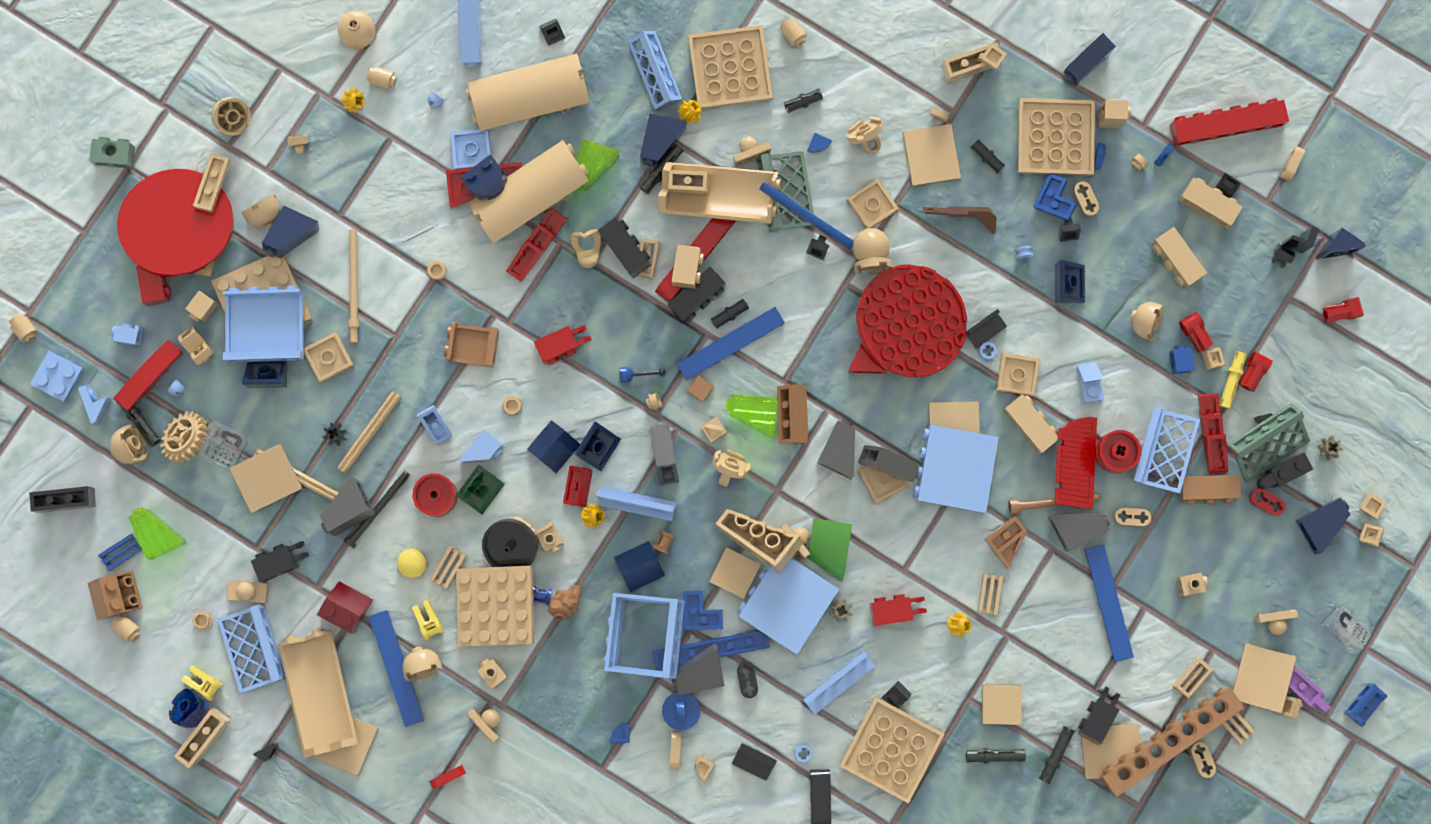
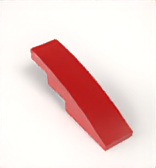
(536, 244)
(147, 375)
(1212, 433)

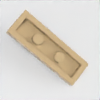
(211, 183)

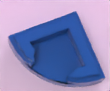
(818, 143)
(1163, 155)
(1099, 156)
(621, 734)

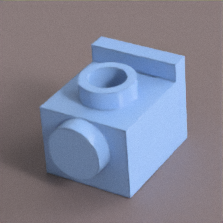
(128, 334)

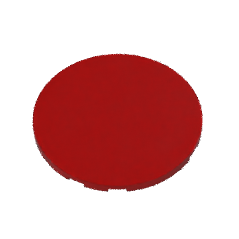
(165, 230)
(911, 321)

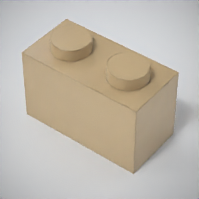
(1113, 114)
(689, 182)
(687, 266)

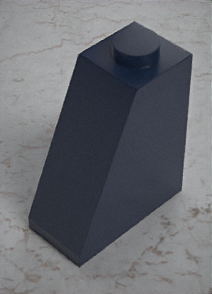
(1089, 59)
(660, 137)
(288, 232)
(1323, 524)

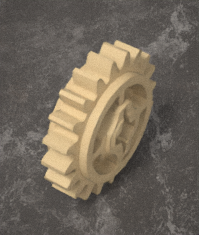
(185, 437)

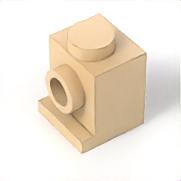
(546, 530)
(1185, 584)

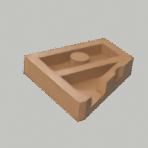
(1006, 540)

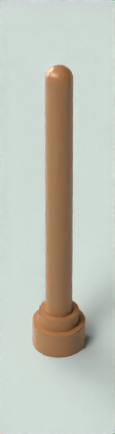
(1017, 506)

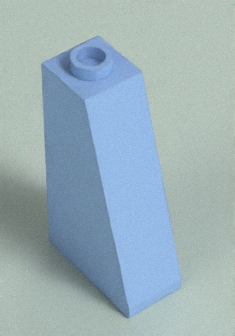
(470, 31)

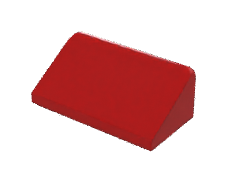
(577, 486)

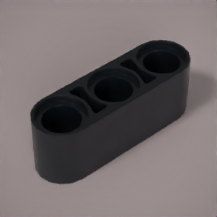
(820, 796)

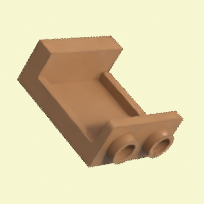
(471, 345)

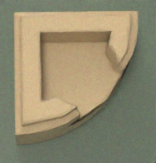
(703, 767)

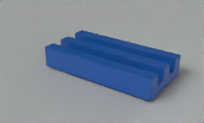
(106, 560)

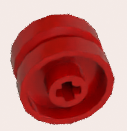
(1126, 444)
(424, 491)

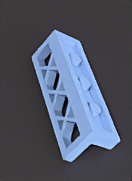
(657, 66)
(839, 682)

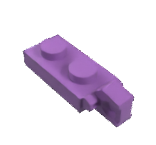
(1307, 691)

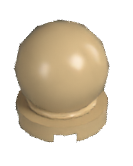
(871, 250)

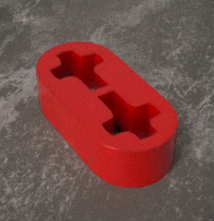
(1265, 505)
(447, 777)

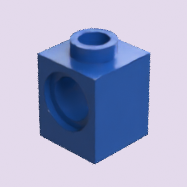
(1182, 360)

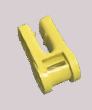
(431, 627)
(209, 683)

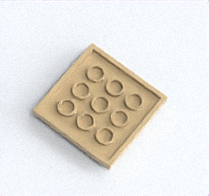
(730, 67)
(1056, 136)
(260, 274)
(495, 606)
(891, 749)

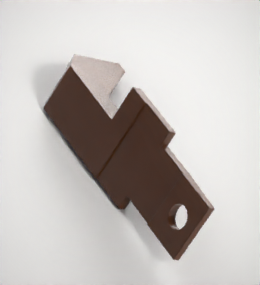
(983, 213)

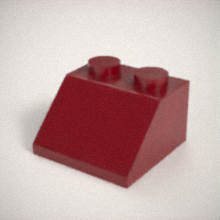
(345, 607)

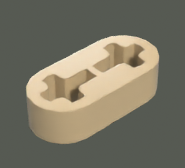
(1292, 163)
(1090, 197)
(1132, 512)
(675, 750)
(1207, 758)

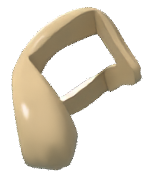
(587, 258)

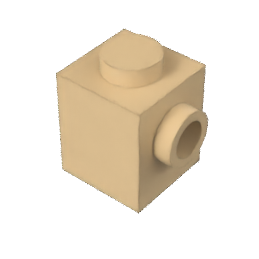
(201, 307)
(492, 673)

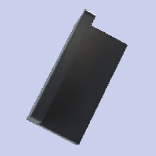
(1302, 243)
(985, 329)
(754, 761)

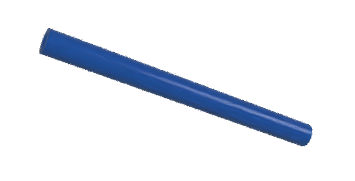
(806, 215)

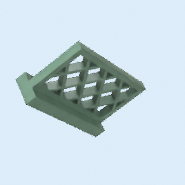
(765, 164)
(1265, 432)

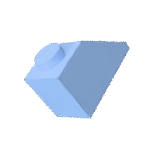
(482, 449)

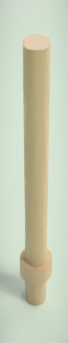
(353, 322)

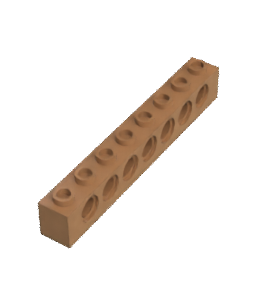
(1230, 707)

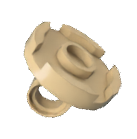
(863, 133)
(730, 465)

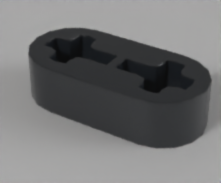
(742, 681)

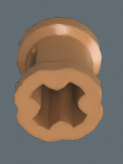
(663, 542)

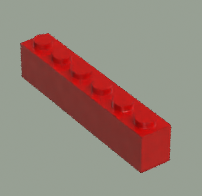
(1229, 122)

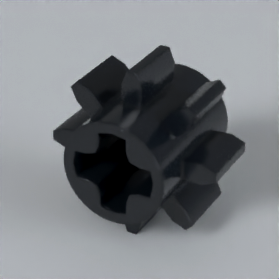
(337, 440)

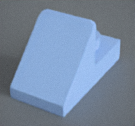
(1090, 382)
(94, 409)
(434, 424)

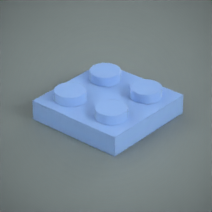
(469, 147)
(57, 376)

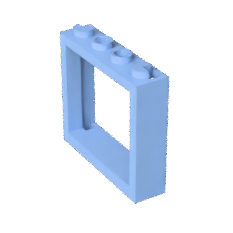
(673, 635)

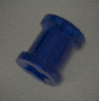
(542, 595)

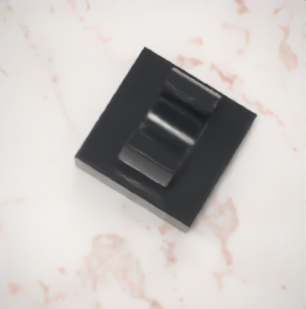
(1069, 231)
(818, 247)
(1283, 253)

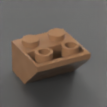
(114, 595)

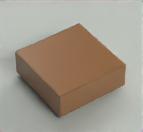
(700, 388)

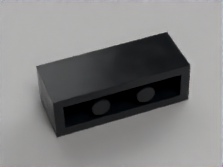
(625, 247)
(691, 300)
(62, 499)

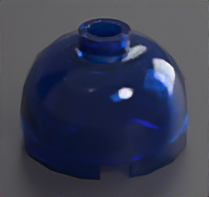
(188, 708)

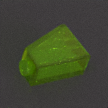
(596, 159)
(754, 411)
(154, 534)

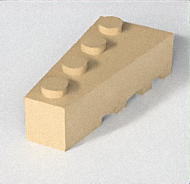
(763, 541)

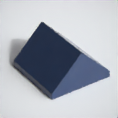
(1340, 244)
(1069, 282)
(265, 374)
(553, 446)
(597, 446)
(639, 566)

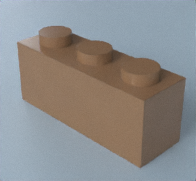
(792, 414)
(1210, 489)

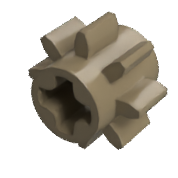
(1334, 450)
(846, 608)

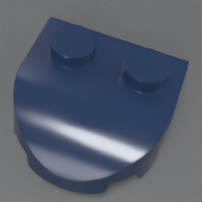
(485, 179)

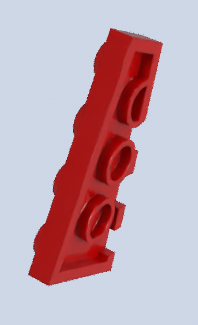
(457, 189)

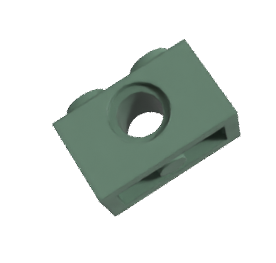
(121, 159)

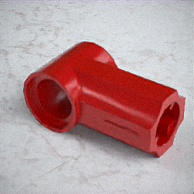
(1347, 310)
(1194, 328)
(1257, 367)

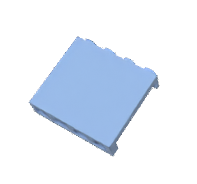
(264, 325)
(956, 468)
(788, 604)

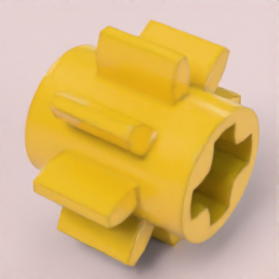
(353, 100)
(690, 111)
(592, 515)
(959, 624)

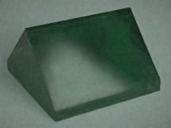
(480, 489)

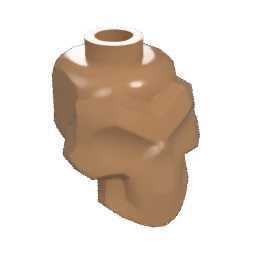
(565, 603)

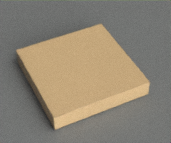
(872, 204)
(328, 357)
(1018, 374)
(880, 484)
(735, 573)
(1002, 704)

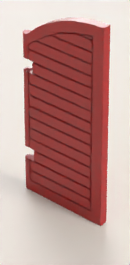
(1076, 463)

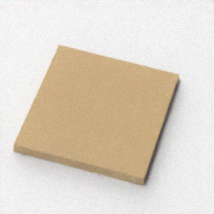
(931, 154)
(955, 415)
(265, 478)
(1264, 677)
(1118, 742)
(353, 757)

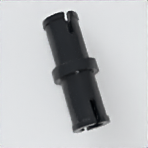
(803, 100)
(987, 156)
(729, 313)

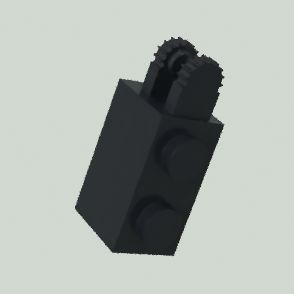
(1285, 471)
(277, 562)
(1099, 718)

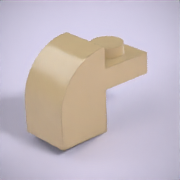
(196, 345)

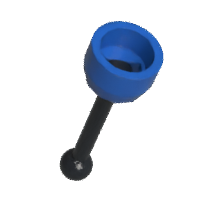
(627, 374)

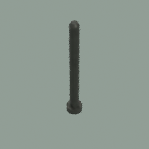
(377, 509)

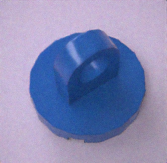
(681, 711)

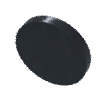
(509, 544)

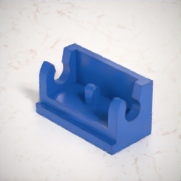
(1365, 704)

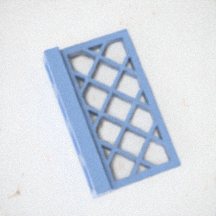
(1150, 445)
(636, 503)
(265, 639)

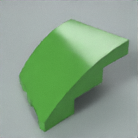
(830, 546)

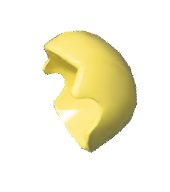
(411, 563)

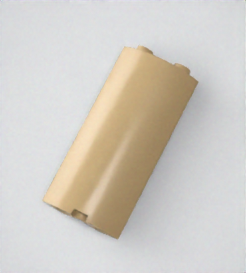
(527, 92)
(530, 191)
(731, 195)
(317, 693)

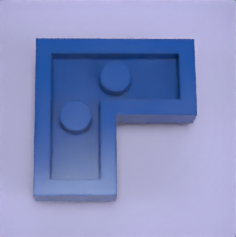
(1050, 198)
(695, 617)

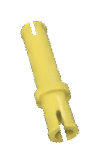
(1231, 385)

